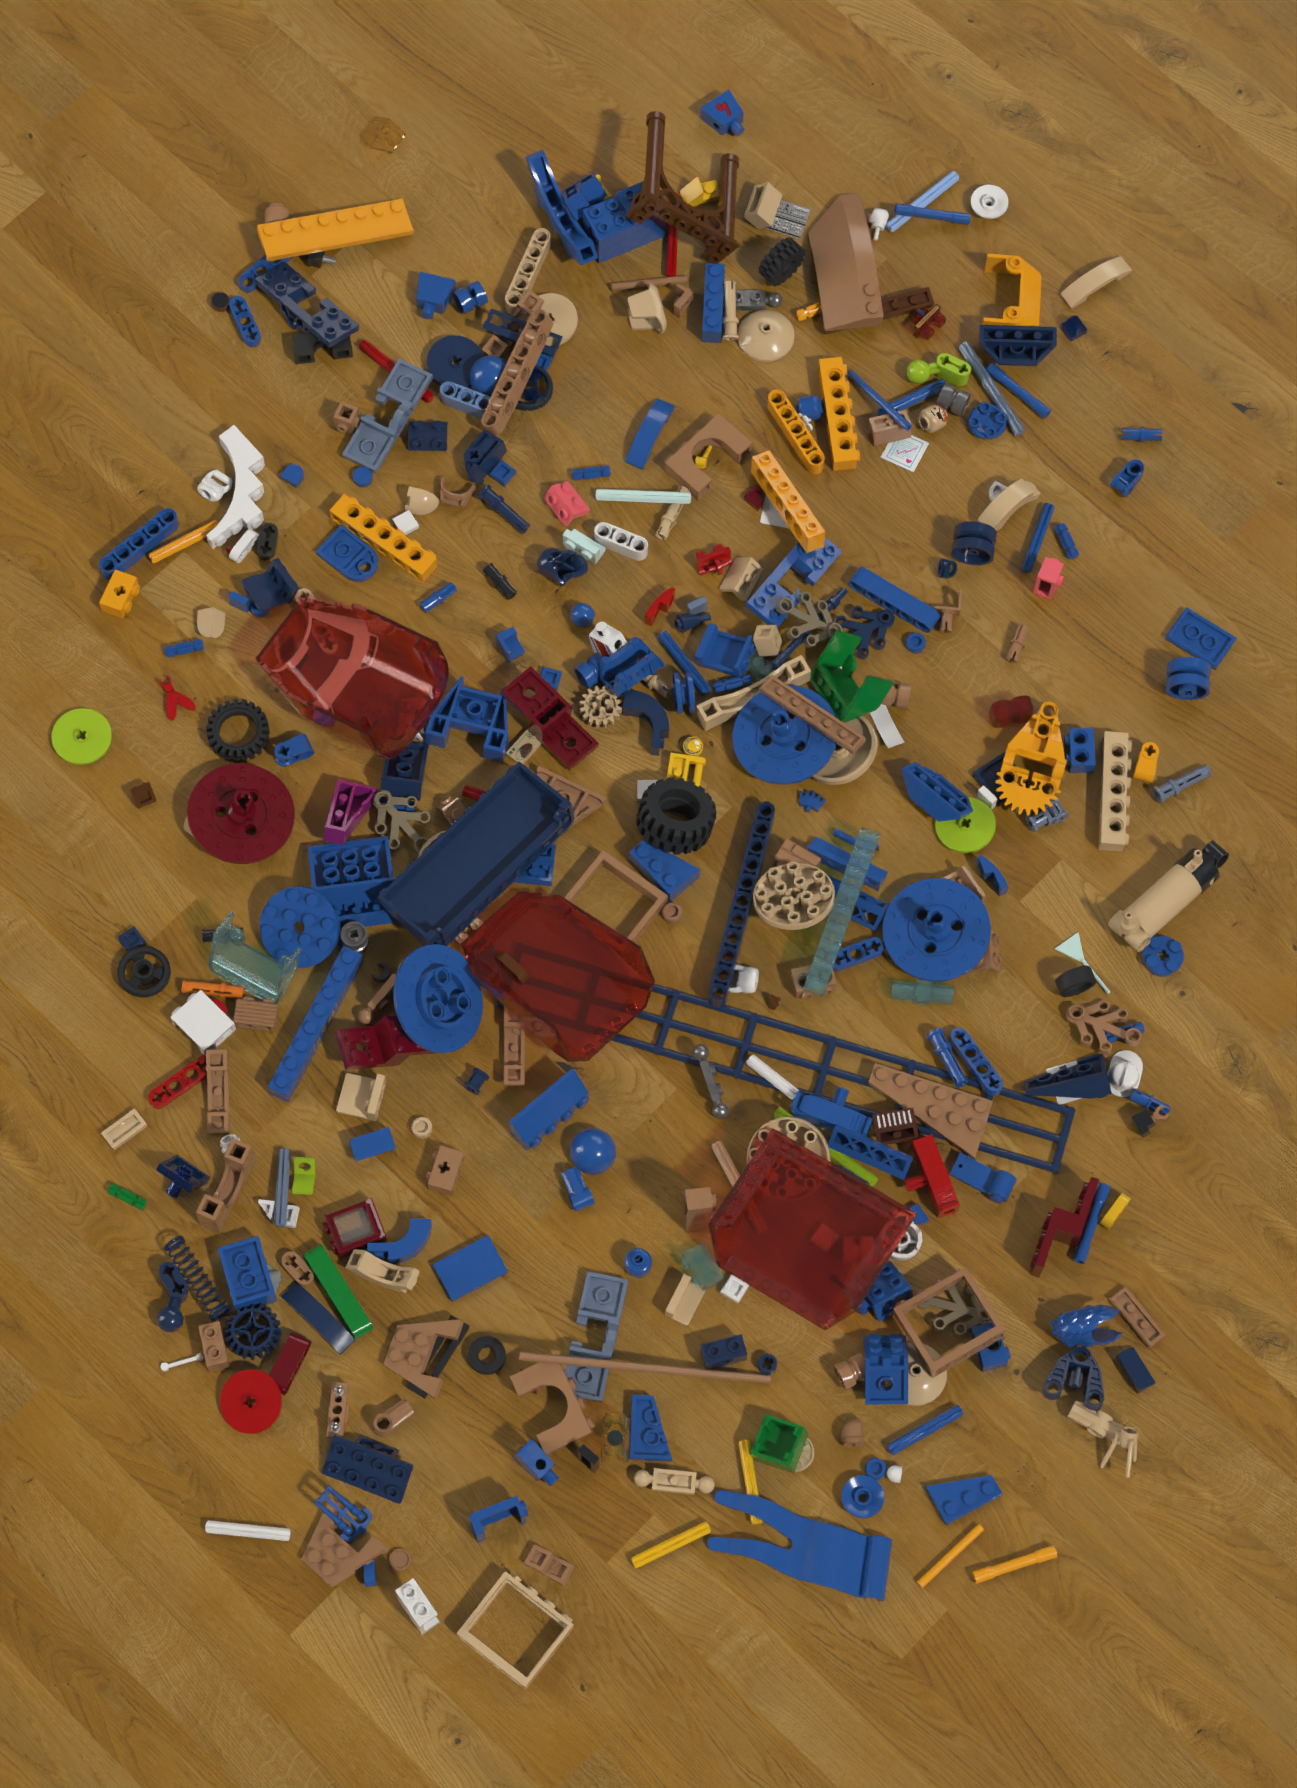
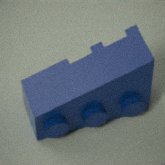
(663, 869)

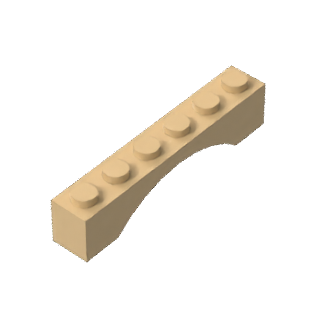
(728, 706)

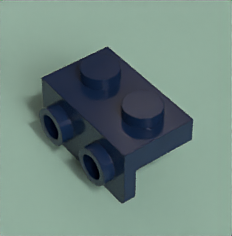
(427, 436)

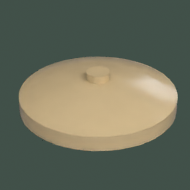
(843, 765)

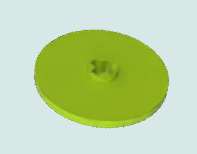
(88, 723)
(971, 839)

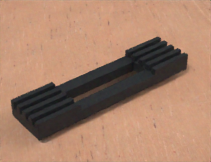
(444, 1359)

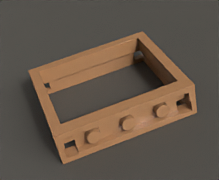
(633, 879)
(964, 1351)

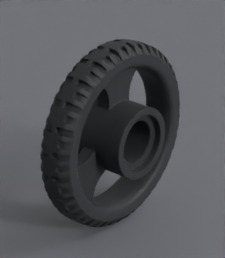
(137, 955)

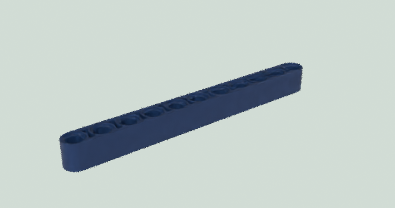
(741, 912)

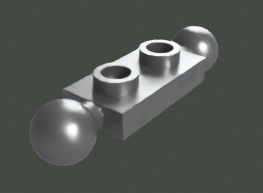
(756, 300)
(720, 1109)

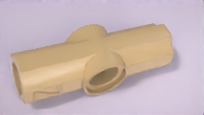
(1096, 1422)

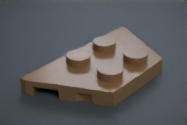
(582, 799)

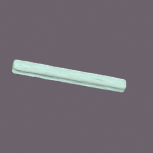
(643, 496)

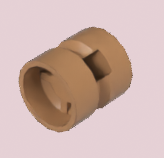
(898, 695)
(850, 1372)

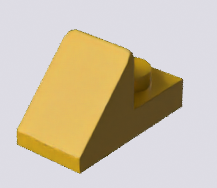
(700, 193)

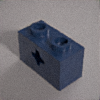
(723, 1352)

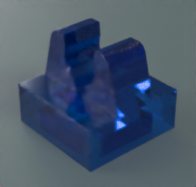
(1073, 328)

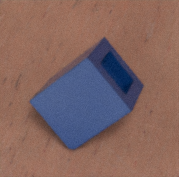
(509, 644)

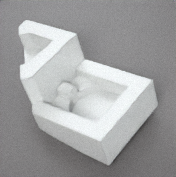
(292, 1212)

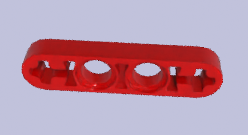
(181, 1077)

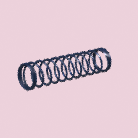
(213, 1317)

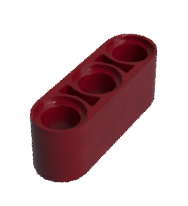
(289, 1361)

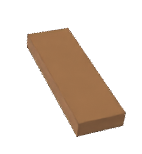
(1137, 1317)

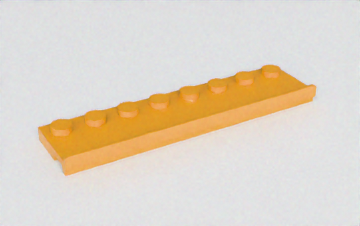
(334, 229)

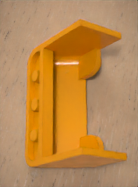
(1030, 291)

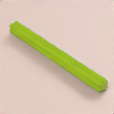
(842, 1159)

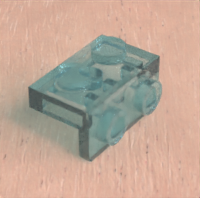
(702, 1266)

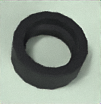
(1075, 981)

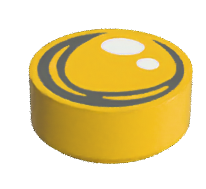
(693, 746)

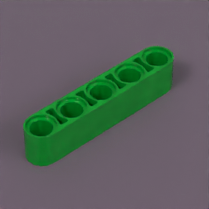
(338, 1291)

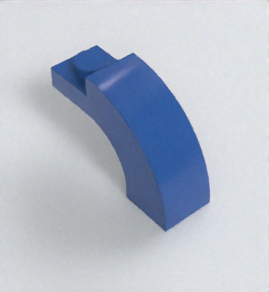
(408, 1246)

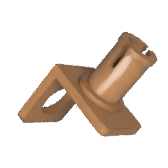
(948, 612)

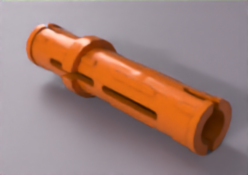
(222, 990)

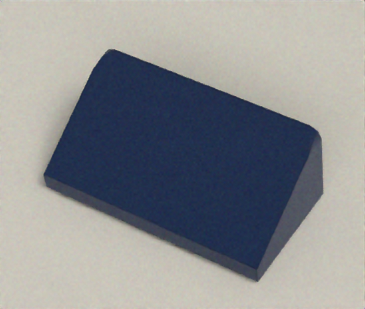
(1135, 1369)

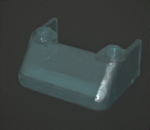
(247, 966)

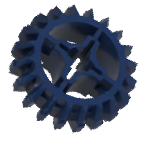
(253, 1349)

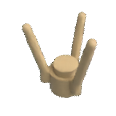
(1128, 1439)

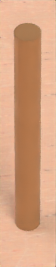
(646, 283)

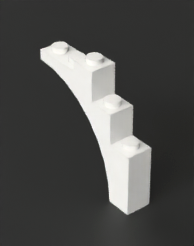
(248, 488)

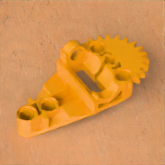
(1036, 747)

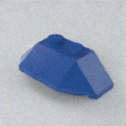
(935, 793)

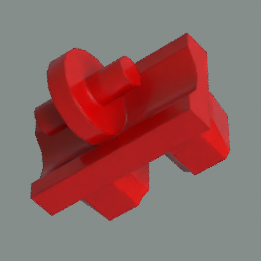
(714, 561)

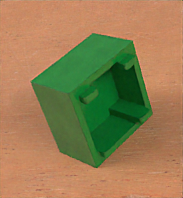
(779, 1443)

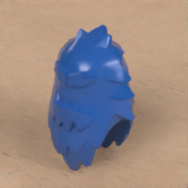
(1079, 1326)

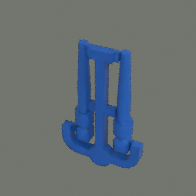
(360, 1528)

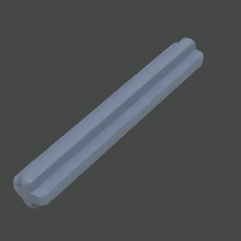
(282, 1184)

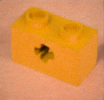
(119, 594)

